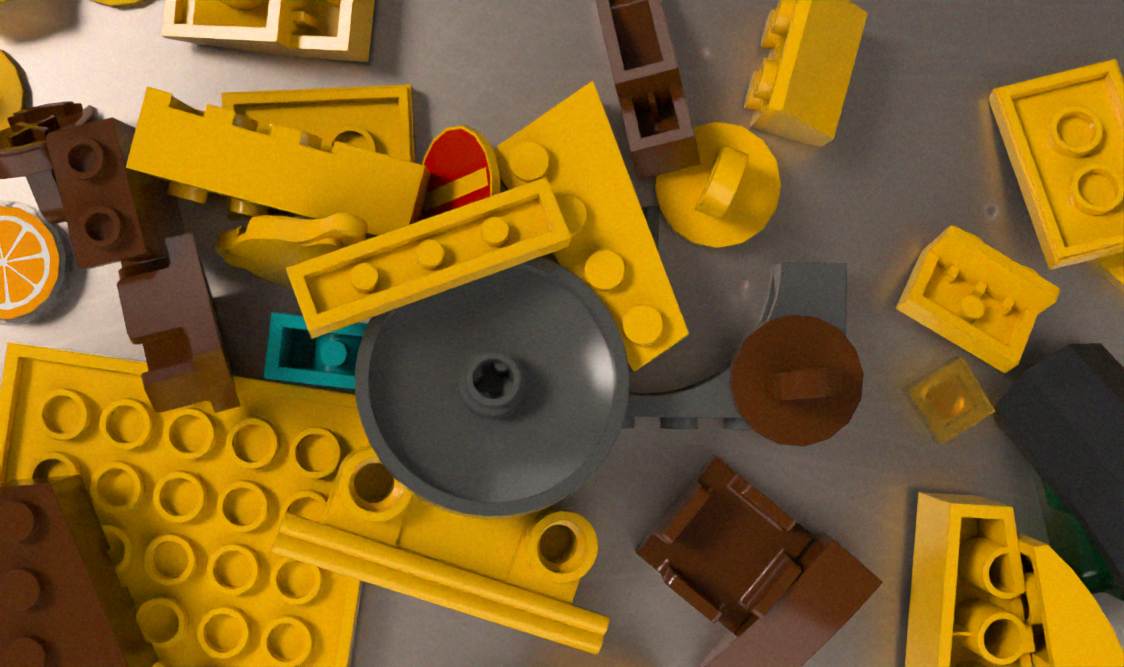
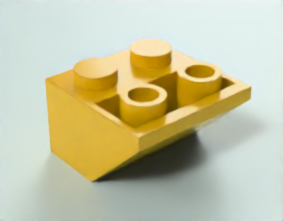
(807, 69)

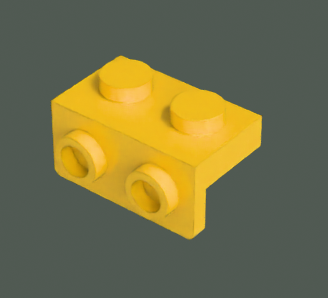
(976, 297)

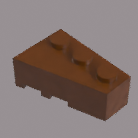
(59, 584)

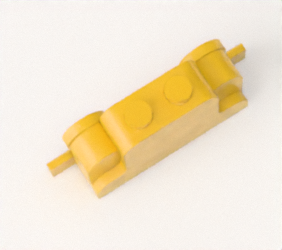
(495, 569)

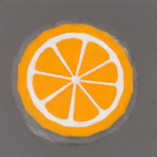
(32, 264)

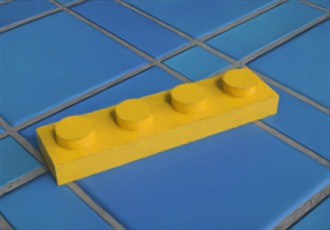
(428, 257)

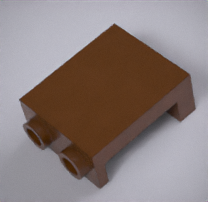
(108, 207)

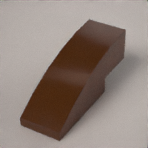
(648, 86)
(805, 616)

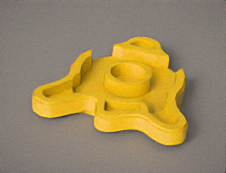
(282, 241)

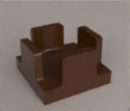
(176, 320)
(725, 547)

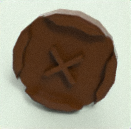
(27, 154)
(796, 380)

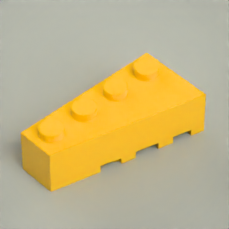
(271, 166)
(606, 222)
(966, 586)

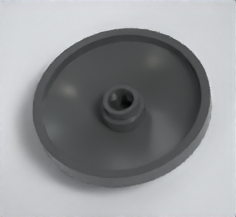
(495, 391)

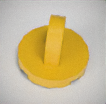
(726, 194)

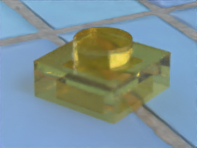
(948, 400)

